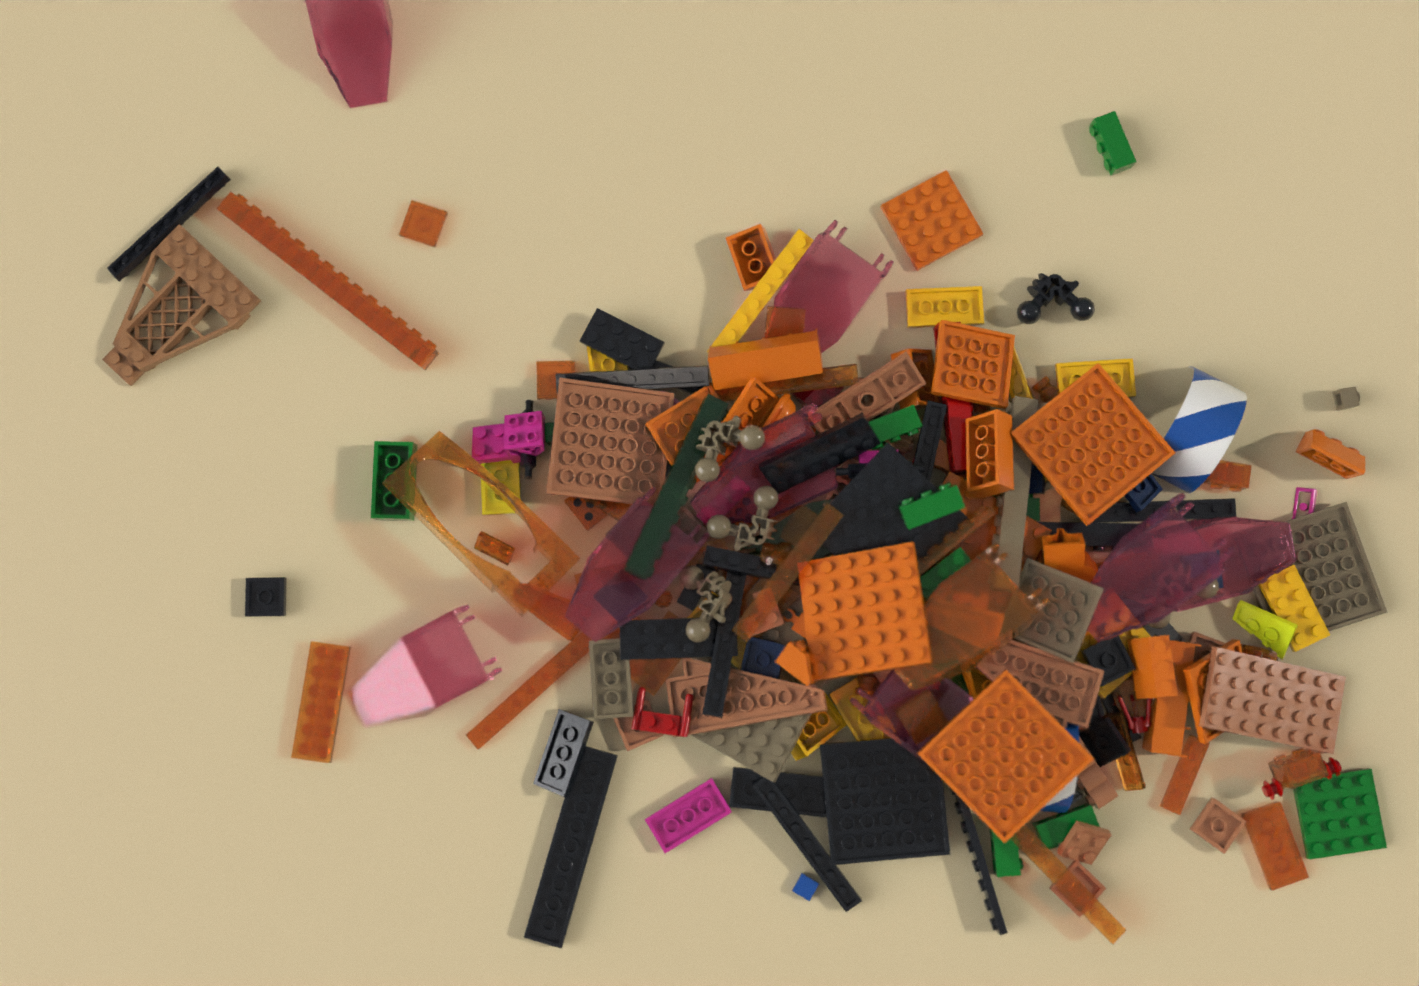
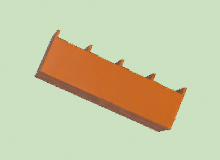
(765, 360)
(1170, 712)

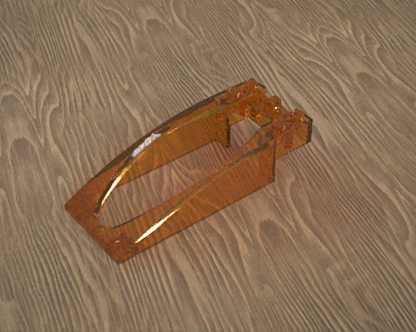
(556, 551)

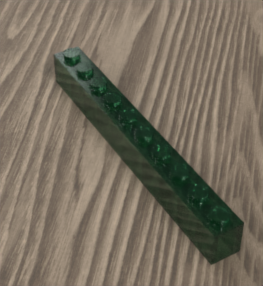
(673, 493)

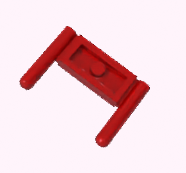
(661, 722)

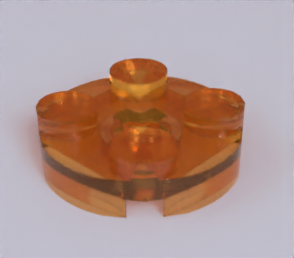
(775, 552)
(1135, 707)

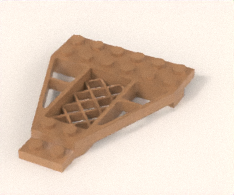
(204, 274)

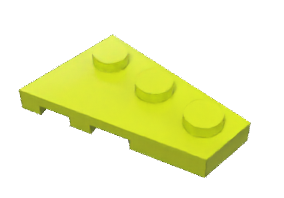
(1269, 628)

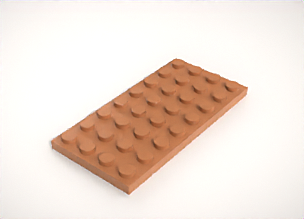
(1272, 700)

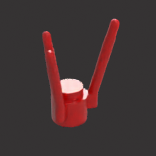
(1138, 723)

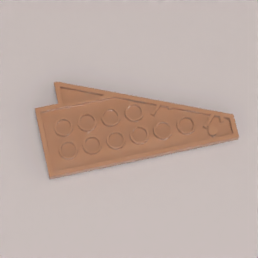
(1058, 685)
(748, 698)

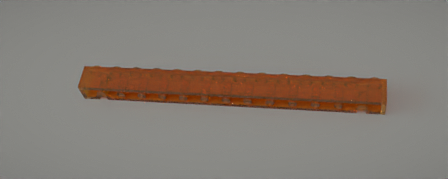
(328, 281)

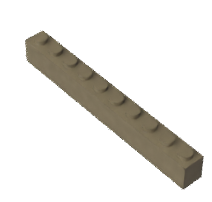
(1013, 504)

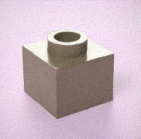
(1346, 398)

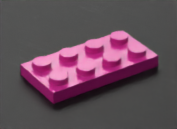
(688, 815)

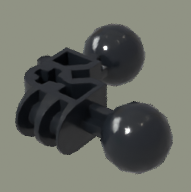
(1030, 311)

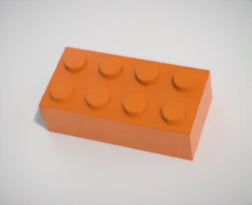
(989, 454)

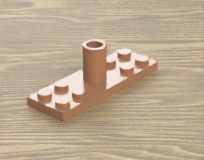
(872, 393)

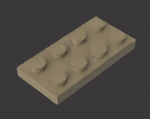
(610, 680)

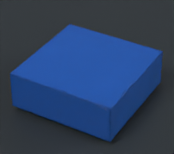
(805, 887)

